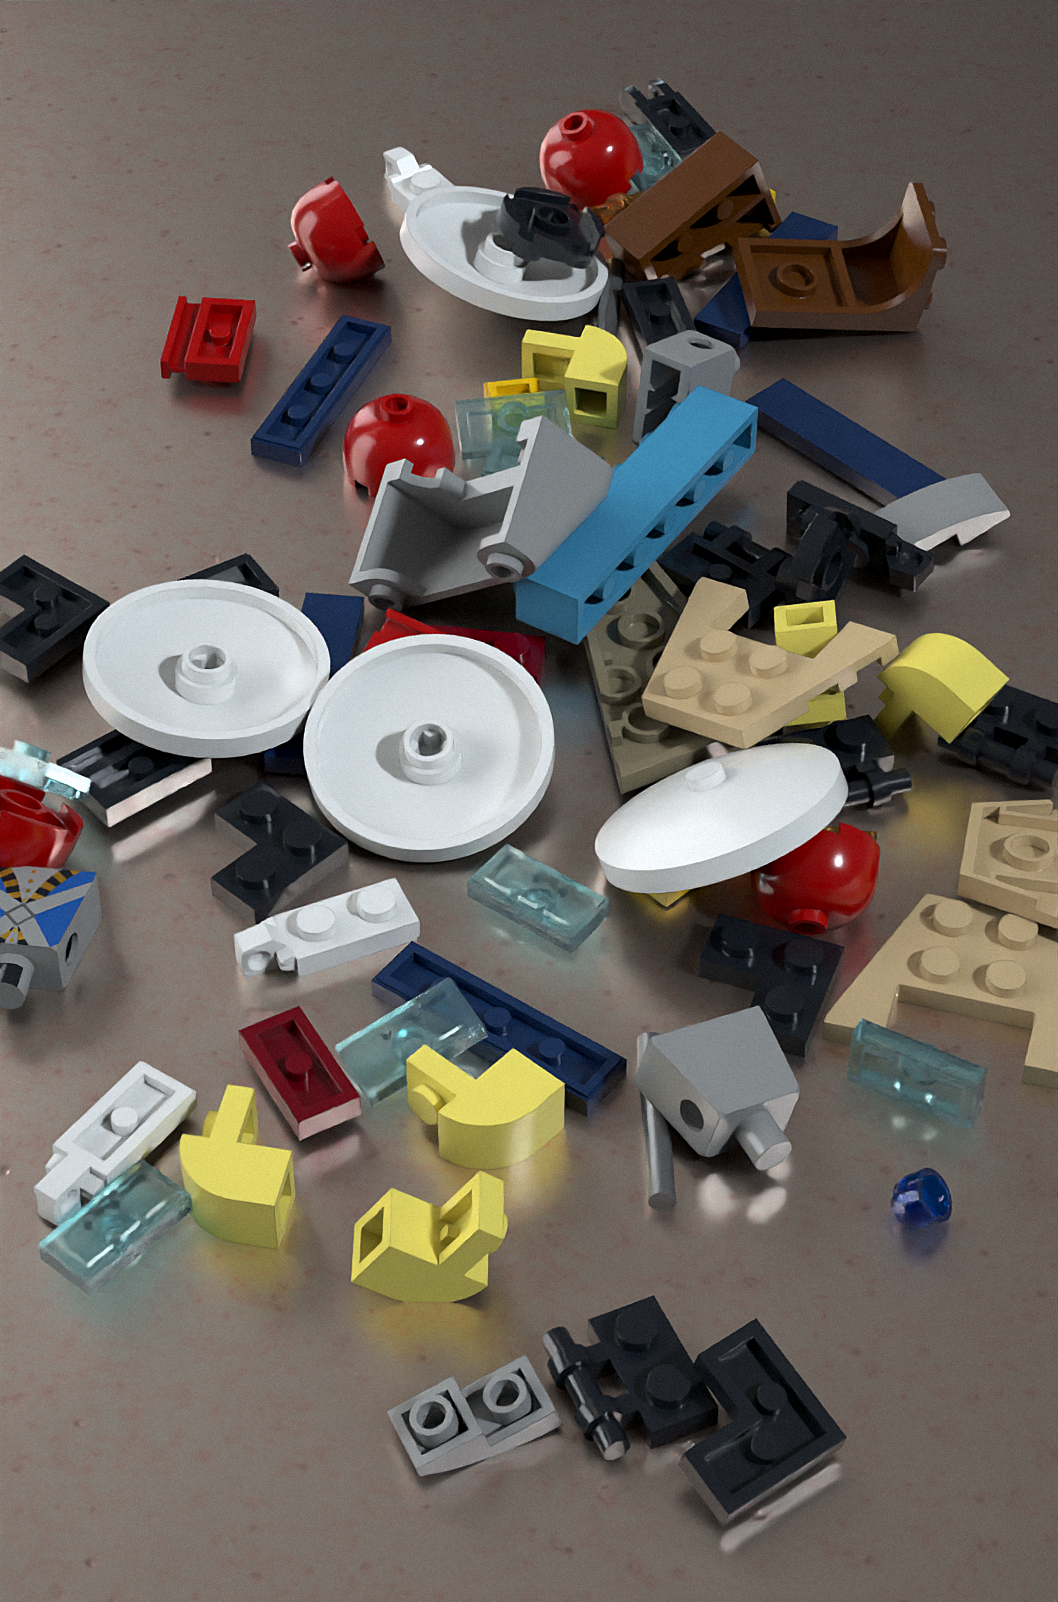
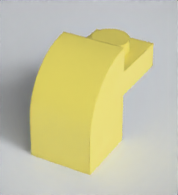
(585, 366)
(806, 631)
(940, 682)
(487, 1119)
(237, 1186)
(427, 1250)

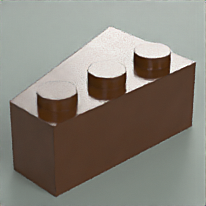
(693, 212)

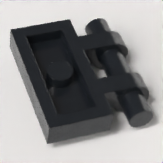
(729, 558)
(1014, 735)
(862, 756)
(648, 1369)

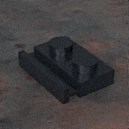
(129, 774)

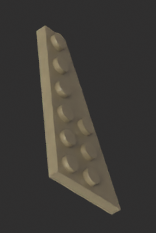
(621, 660)

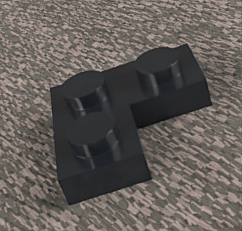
(46, 614)
(282, 857)
(785, 971)
(775, 1426)

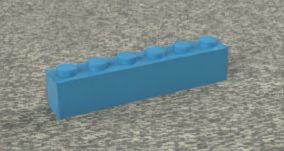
(644, 512)

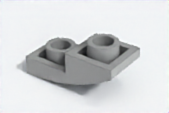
(949, 508)
(467, 1425)

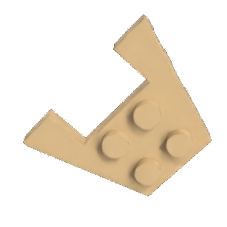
(745, 687)
(1013, 858)
(967, 964)

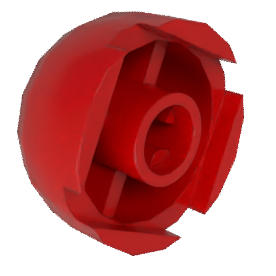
(589, 157)
(332, 236)
(395, 430)
(32, 831)
(820, 882)

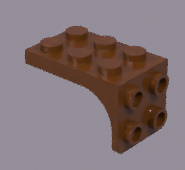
(850, 283)

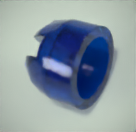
(921, 1199)

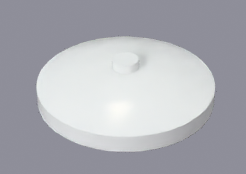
(459, 246)
(205, 668)
(429, 748)
(721, 818)

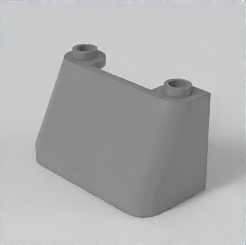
(462, 535)

